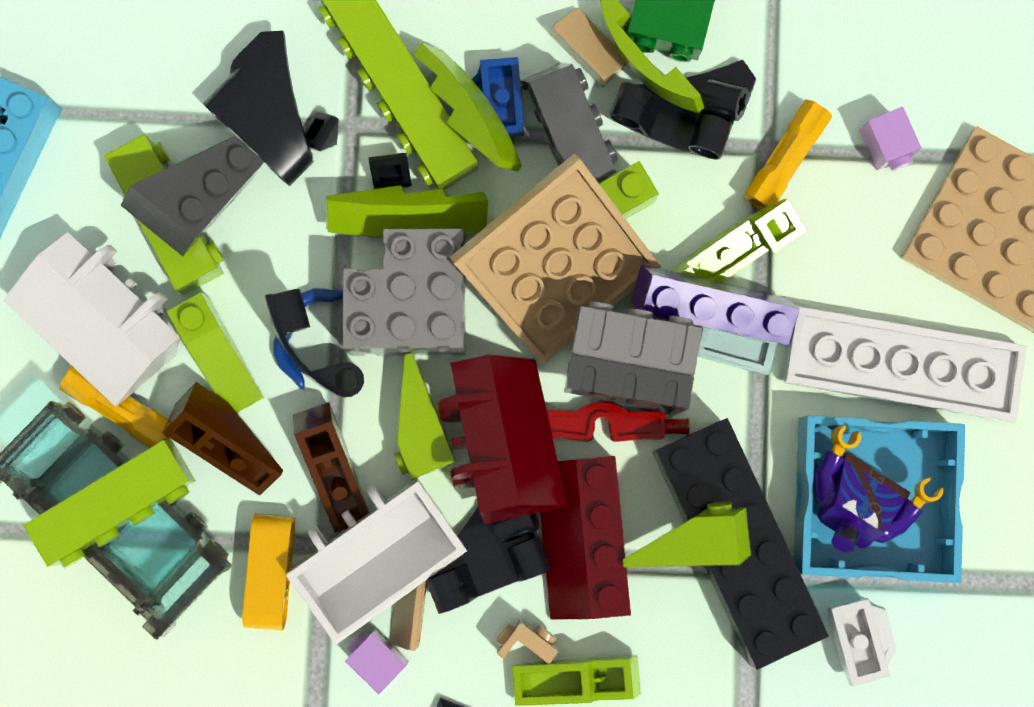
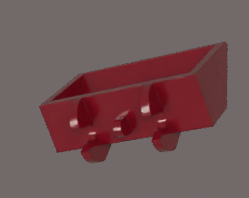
(505, 437)

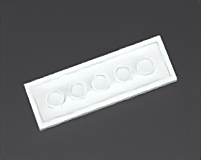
(906, 364)

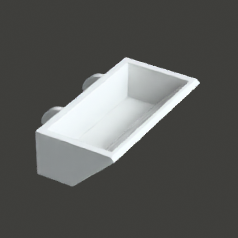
(94, 317)
(374, 559)

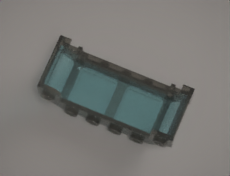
(155, 564)

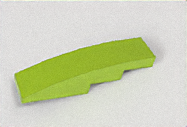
(472, 112)
(390, 208)

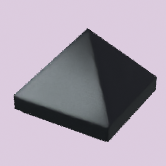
(322, 131)
(390, 171)

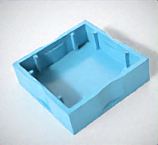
(905, 455)

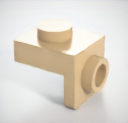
(537, 640)

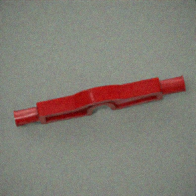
(622, 424)

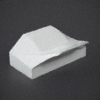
(862, 640)

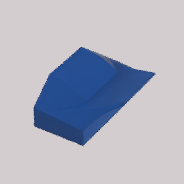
(501, 85)

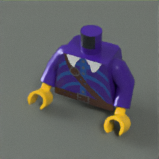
(860, 500)

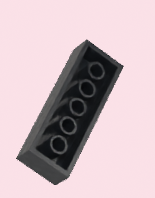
(766, 591)

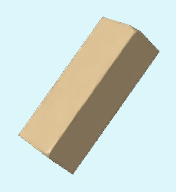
(588, 46)
(408, 619)

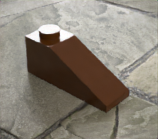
(221, 438)
(329, 464)

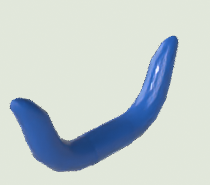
(282, 360)

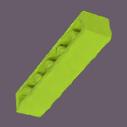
(402, 90)

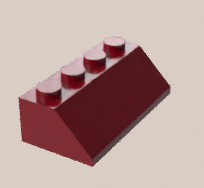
(586, 544)

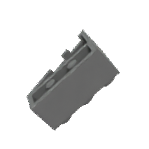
(569, 118)
(193, 193)

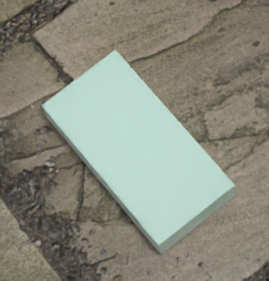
(737, 350)

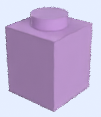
(890, 139)
(375, 660)

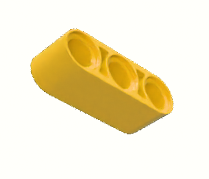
(267, 565)

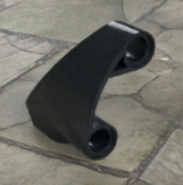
(262, 106)
(705, 134)
(290, 316)
(494, 558)

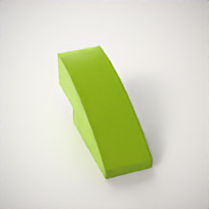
(576, 680)

